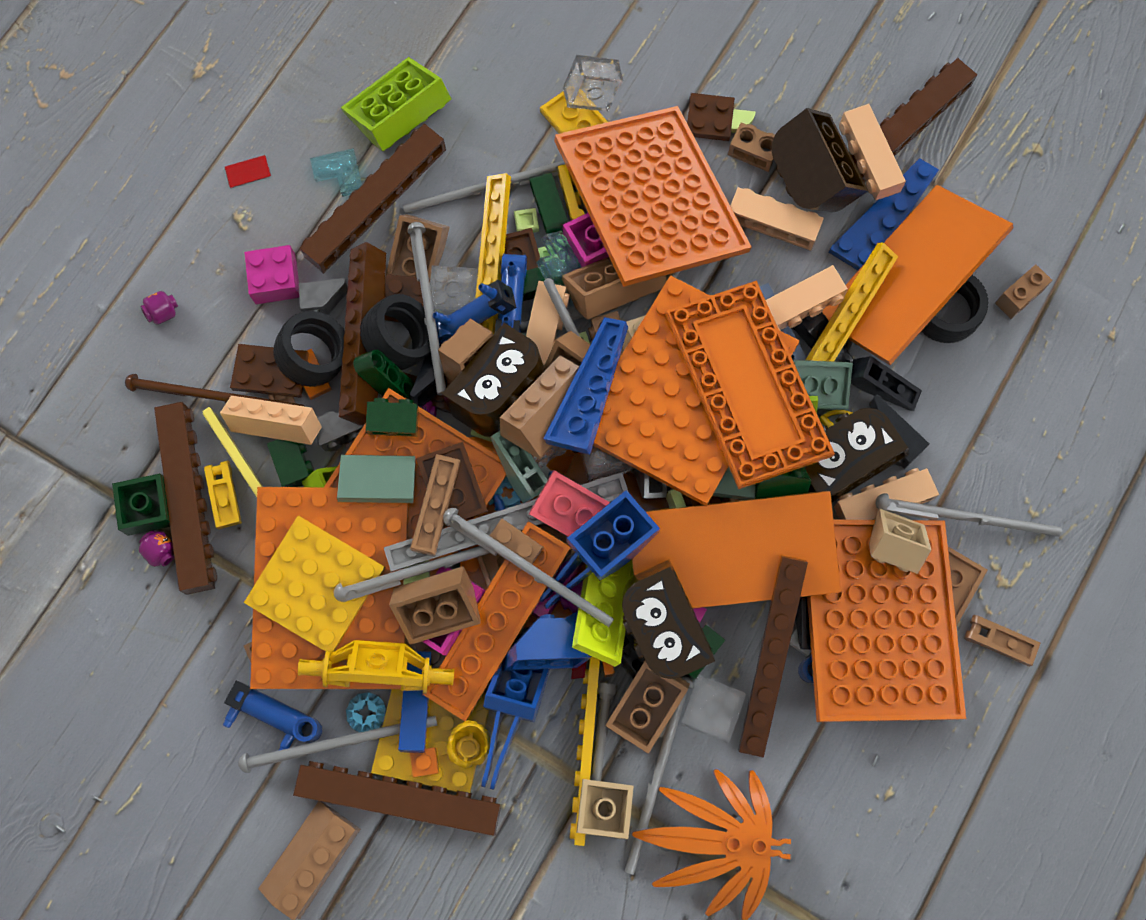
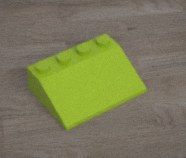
(397, 103)

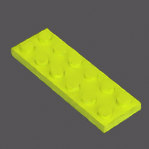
(592, 635)

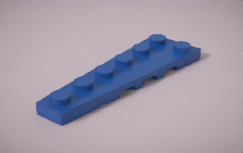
(883, 217)
(585, 400)

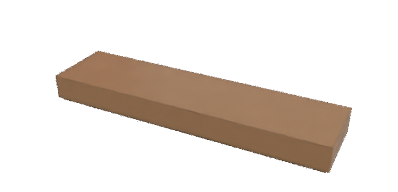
(435, 504)

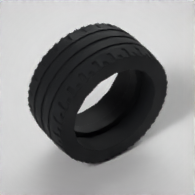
(978, 302)
(411, 315)
(298, 369)

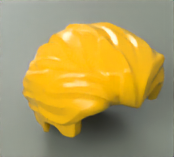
(468, 744)

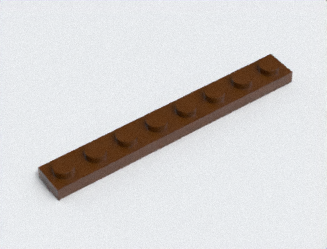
(772, 656)

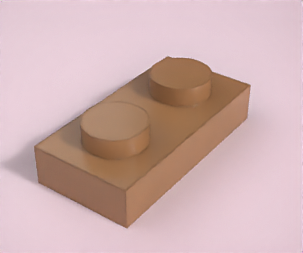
(516, 541)

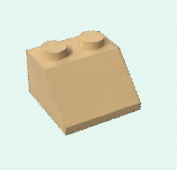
(899, 541)
(605, 809)

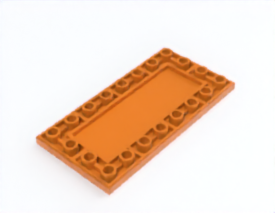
(936, 255)
(748, 384)
(735, 547)

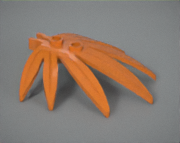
(743, 843)

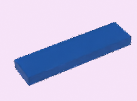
(414, 716)

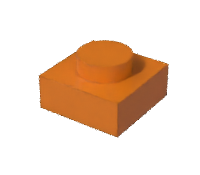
(424, 763)

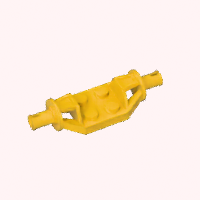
(376, 664)

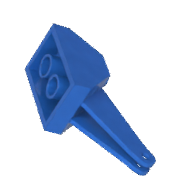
(606, 542)
(546, 646)
(516, 695)

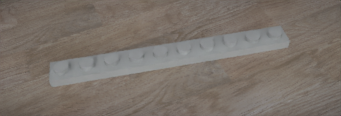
(451, 540)

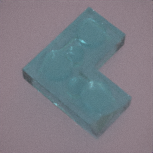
(339, 165)
(561, 258)

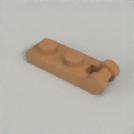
(1003, 640)

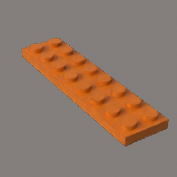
(503, 615)

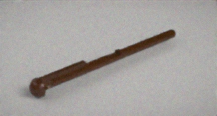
(133, 383)

